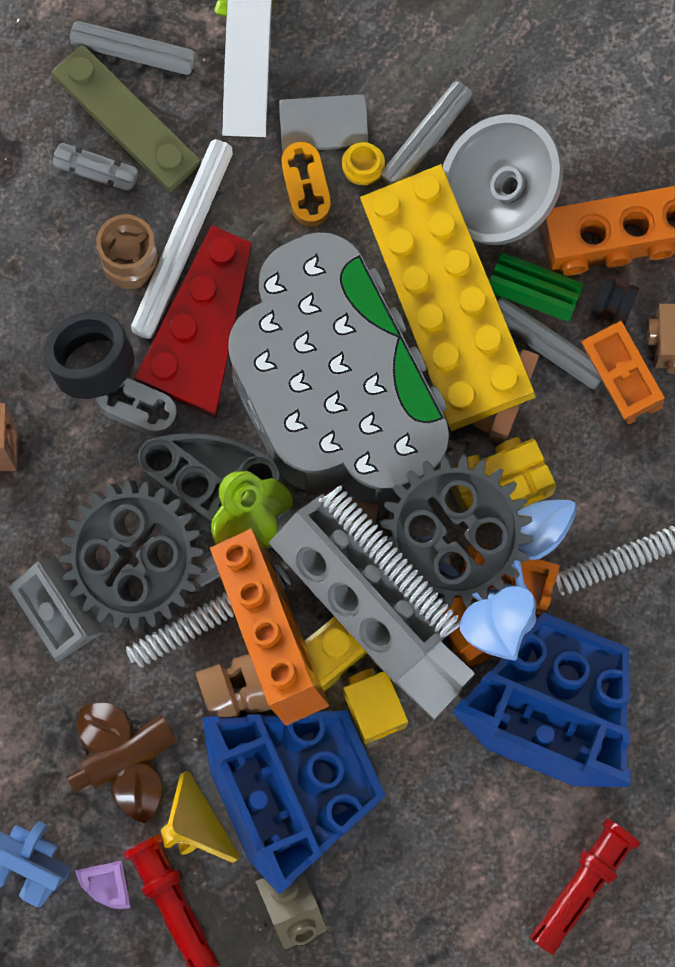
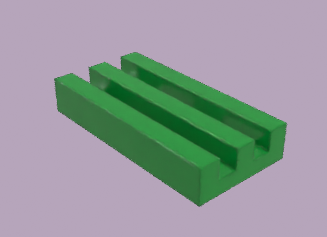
(535, 287)

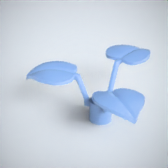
(508, 614)

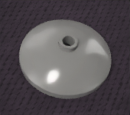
(489, 162)

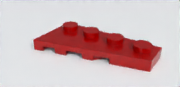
(193, 340)

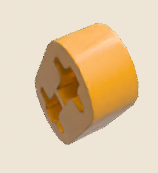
(315, 181)

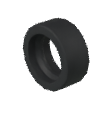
(76, 332)

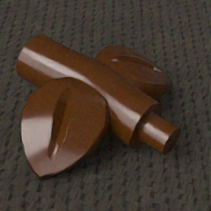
(122, 758)

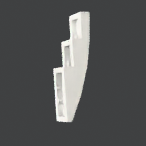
(247, 67)

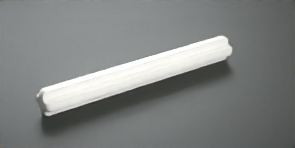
(182, 239)

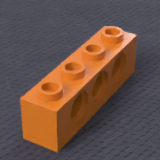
(606, 218)
(269, 627)

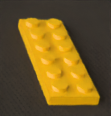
(447, 297)

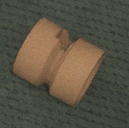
(127, 251)
(218, 692)

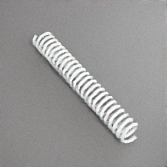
(654, 552)
(442, 621)
(177, 630)

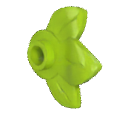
(254, 510)

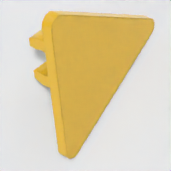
(195, 823)

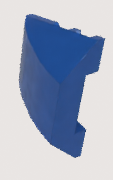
(557, 706)
(290, 786)

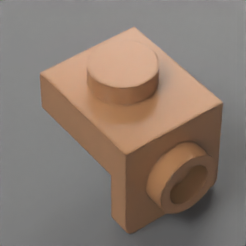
(661, 334)

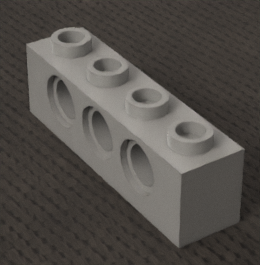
(355, 589)

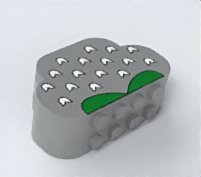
(333, 375)

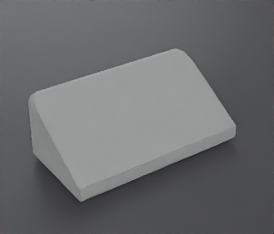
(324, 121)
(53, 610)

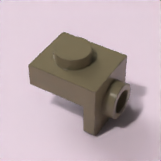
(293, 912)

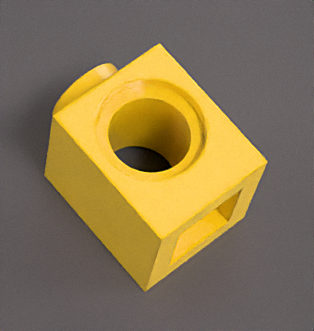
(374, 705)

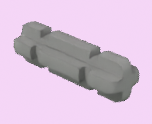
(95, 167)

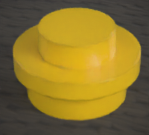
(363, 163)

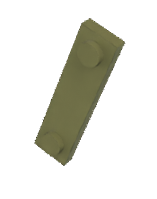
(126, 118)

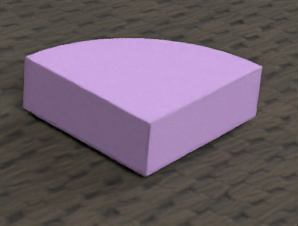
(106, 884)

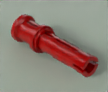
(596, 869)
(162, 885)

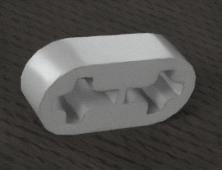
(136, 418)

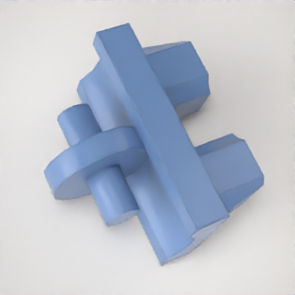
(33, 858)

